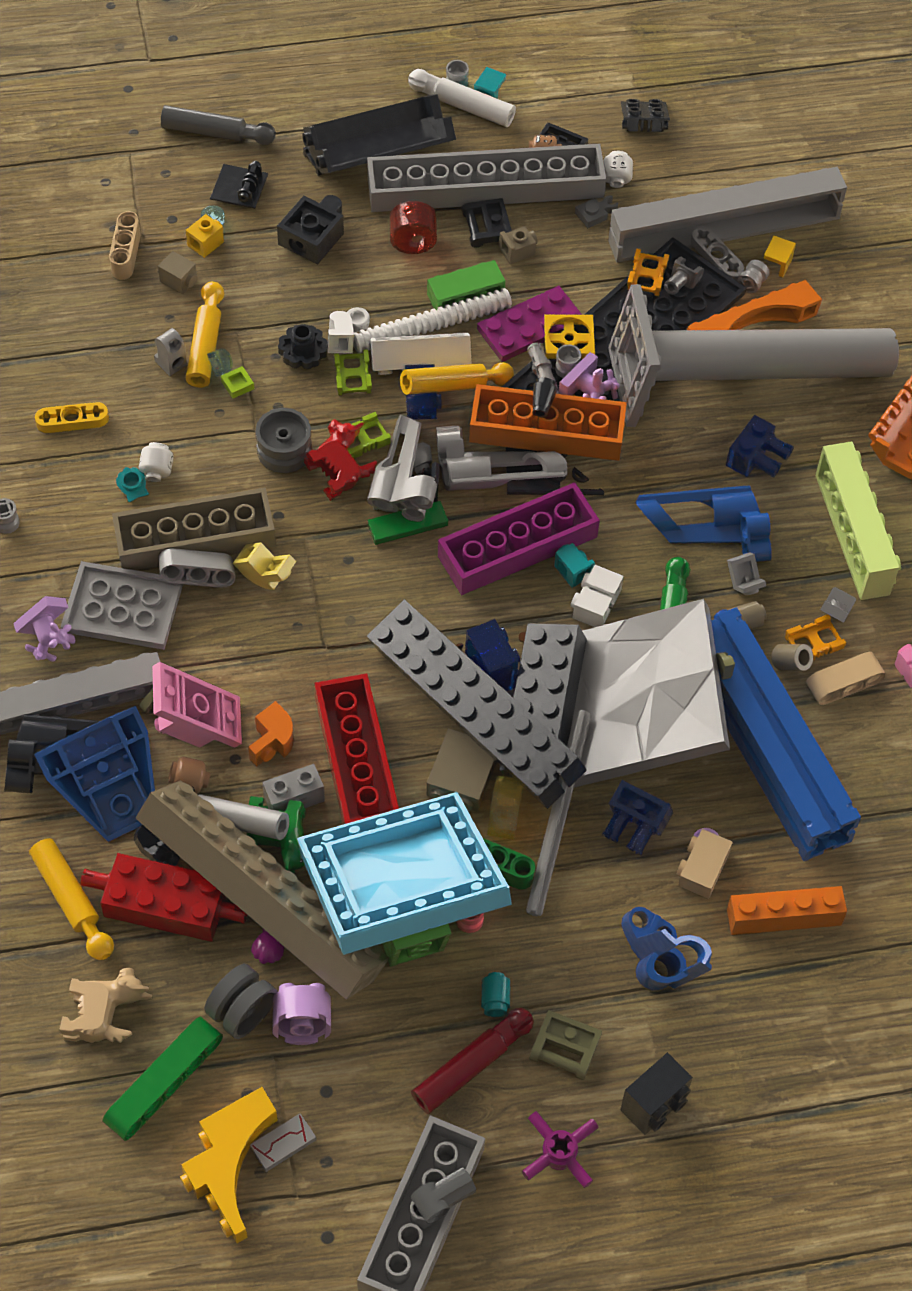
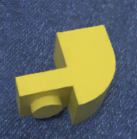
(262, 567)

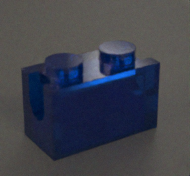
(425, 404)

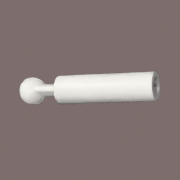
(463, 97)

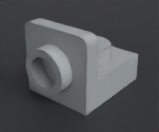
(838, 604)

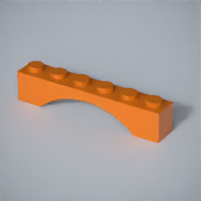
(789, 304)

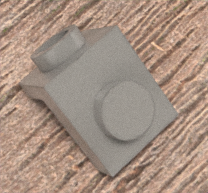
(745, 574)

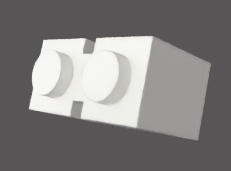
(598, 594)

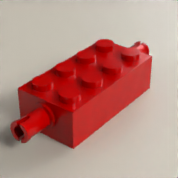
(161, 897)

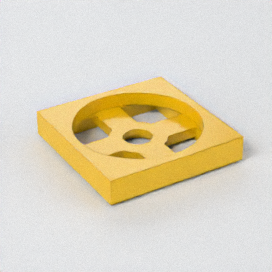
(568, 322)

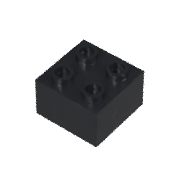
(656, 1094)

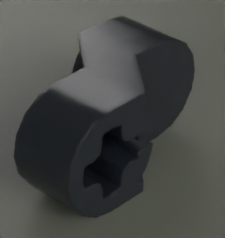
(154, 848)

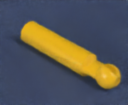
(205, 335)
(453, 377)
(71, 897)

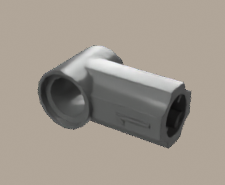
(437, 1198)

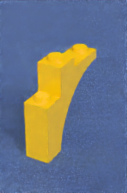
(218, 1168)

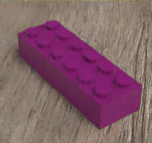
(517, 538)

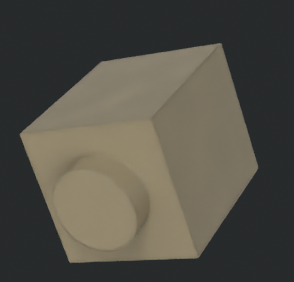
(177, 272)

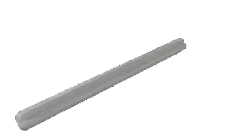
(556, 822)

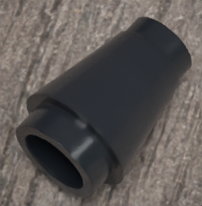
(543, 395)

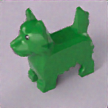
(289, 844)

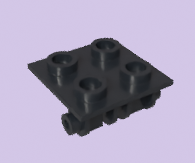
(654, 110)
(240, 185)

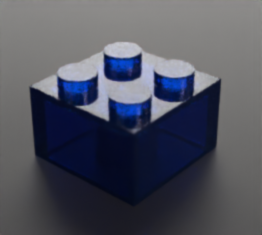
(490, 650)

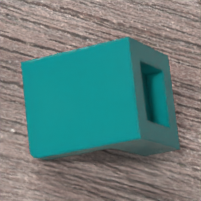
(490, 82)

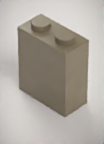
(462, 769)

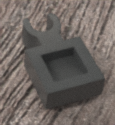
(595, 212)

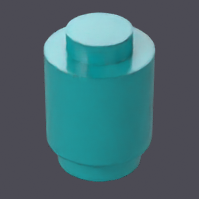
(495, 994)

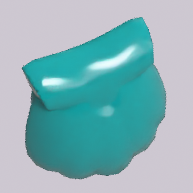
(132, 483)

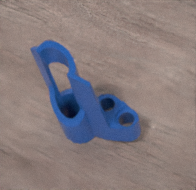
(735, 519)

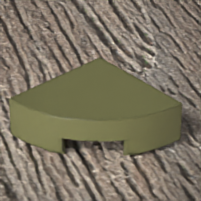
(725, 665)

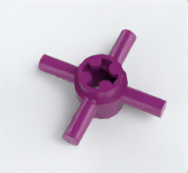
(559, 1160)

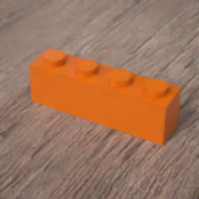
(786, 910)

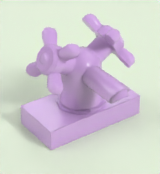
(588, 380)
(40, 621)

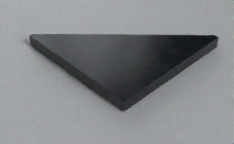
(541, 486)

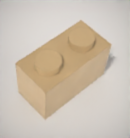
(704, 864)

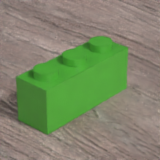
(464, 284)

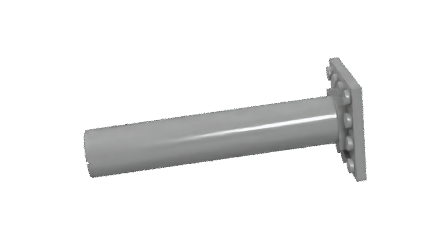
(650, 356)

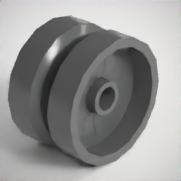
(283, 440)
(240, 1001)

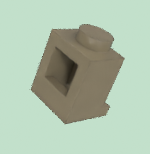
(518, 244)

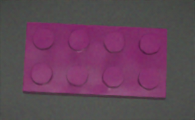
(523, 324)

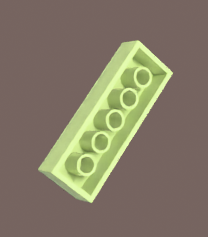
(857, 520)

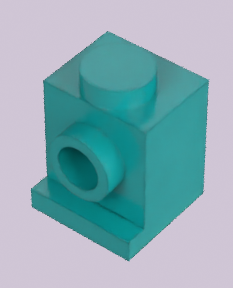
(572, 564)

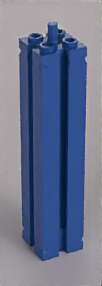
(780, 745)

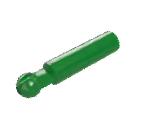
(674, 592)

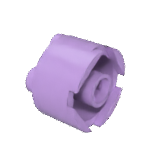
(301, 1013)

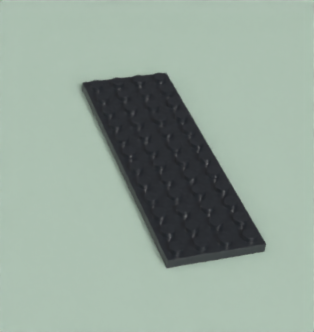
(710, 296)

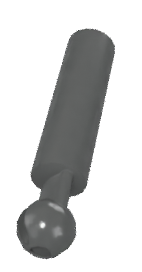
(215, 125)

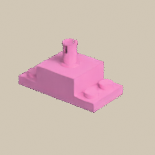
(194, 708)

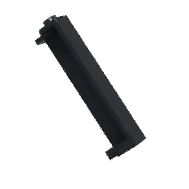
(378, 133)

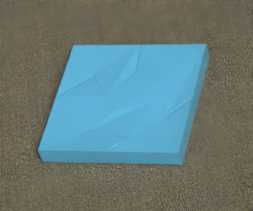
(402, 872)

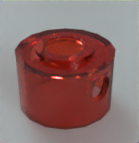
(406, 226)

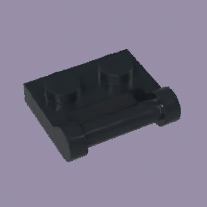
(494, 219)

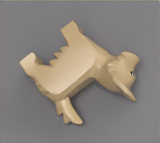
(98, 1005)

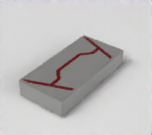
(283, 1142)

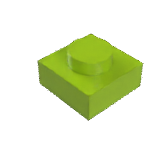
(237, 382)

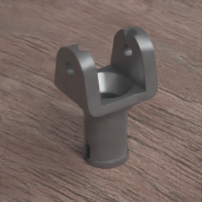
(682, 276)

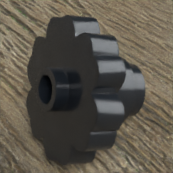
(303, 346)

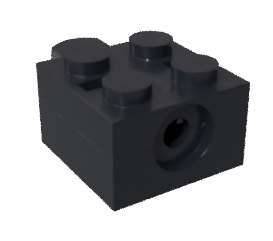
(312, 227)

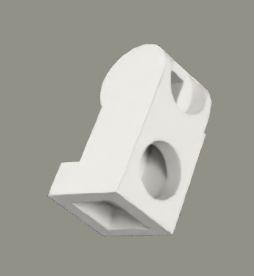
(340, 333)

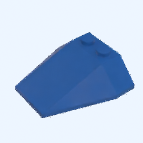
(104, 771)

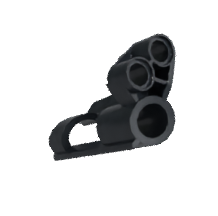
(35, 735)

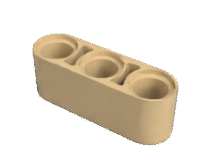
(125, 245)
(845, 678)

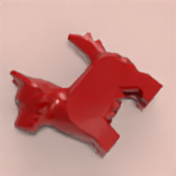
(337, 461)

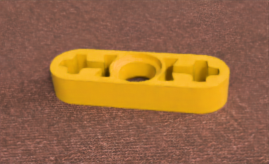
(79, 424)

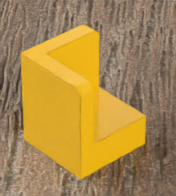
(780, 252)

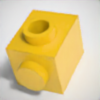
(205, 235)

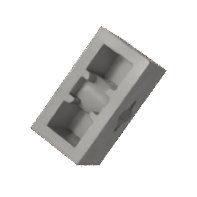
(297, 785)

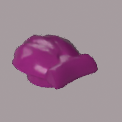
(267, 948)

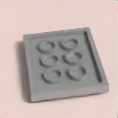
(121, 605)

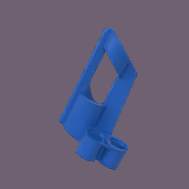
(659, 945)

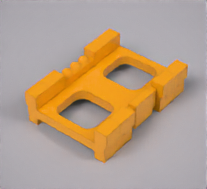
(655, 274)
(810, 632)

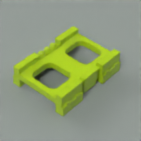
(360, 372)
(365, 442)

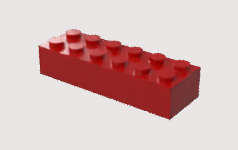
(355, 747)

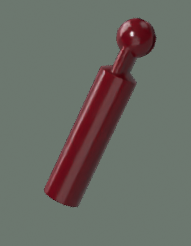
(472, 1060)

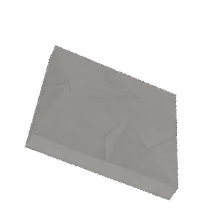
(650, 693)

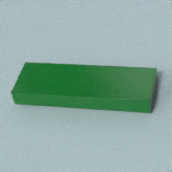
(396, 526)

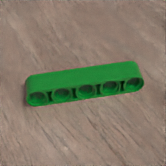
(511, 863)
(162, 1078)

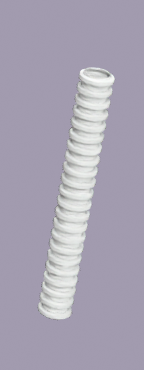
(435, 318)

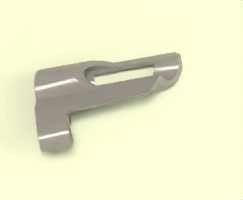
(473, 469)
(392, 484)

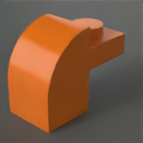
(276, 732)

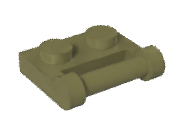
(567, 1035)

